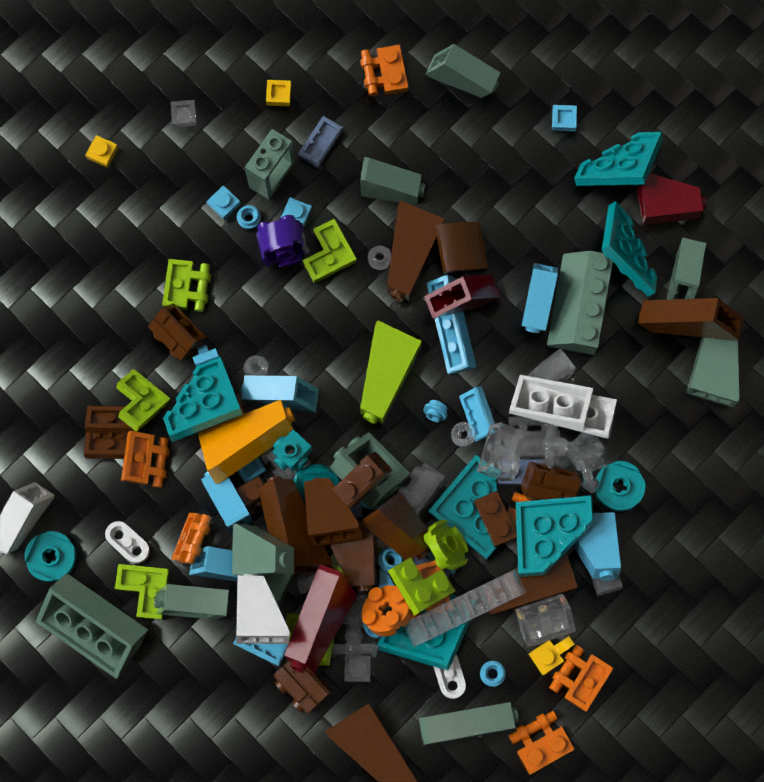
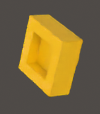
(278, 93)
(101, 151)

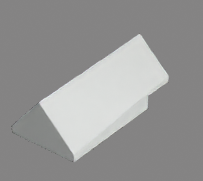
(563, 405)

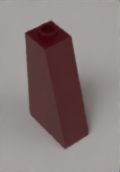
(319, 619)

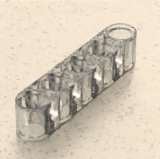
(464, 608)

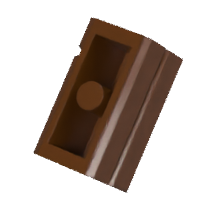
(177, 332)
(362, 479)
(547, 483)
(306, 688)

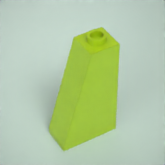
(387, 369)

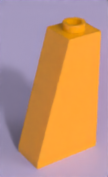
(243, 439)

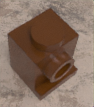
(250, 495)

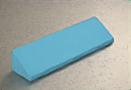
(453, 335)

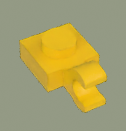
(548, 656)

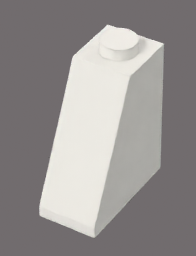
(21, 515)
(258, 613)

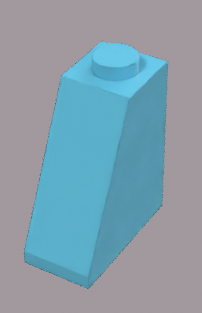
(539, 297)
(290, 389)
(227, 502)
(600, 548)
(214, 564)

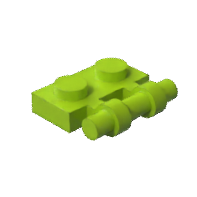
(178, 284)

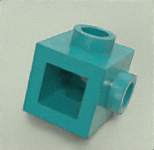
(296, 444)

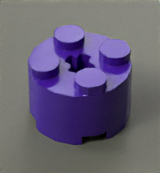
(282, 241)

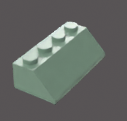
(580, 302)
(91, 625)

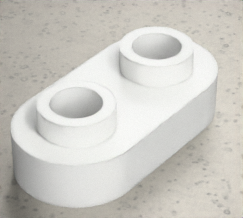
(127, 543)
(454, 674)

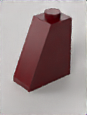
(668, 200)
(462, 295)

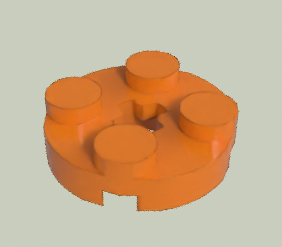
(373, 609)

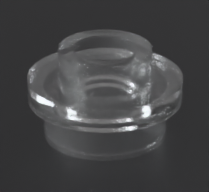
(379, 264)
(255, 360)
(456, 434)

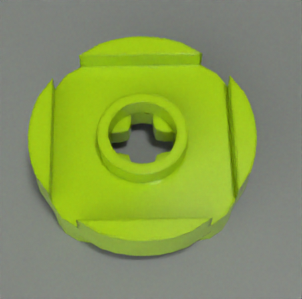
(446, 545)

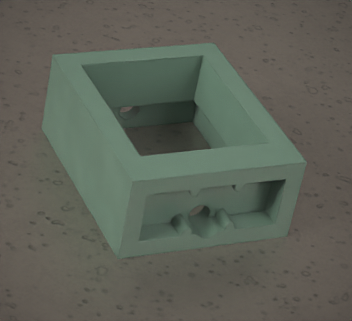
(269, 169)
(367, 445)
(191, 602)

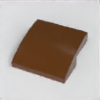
(461, 247)
(105, 433)

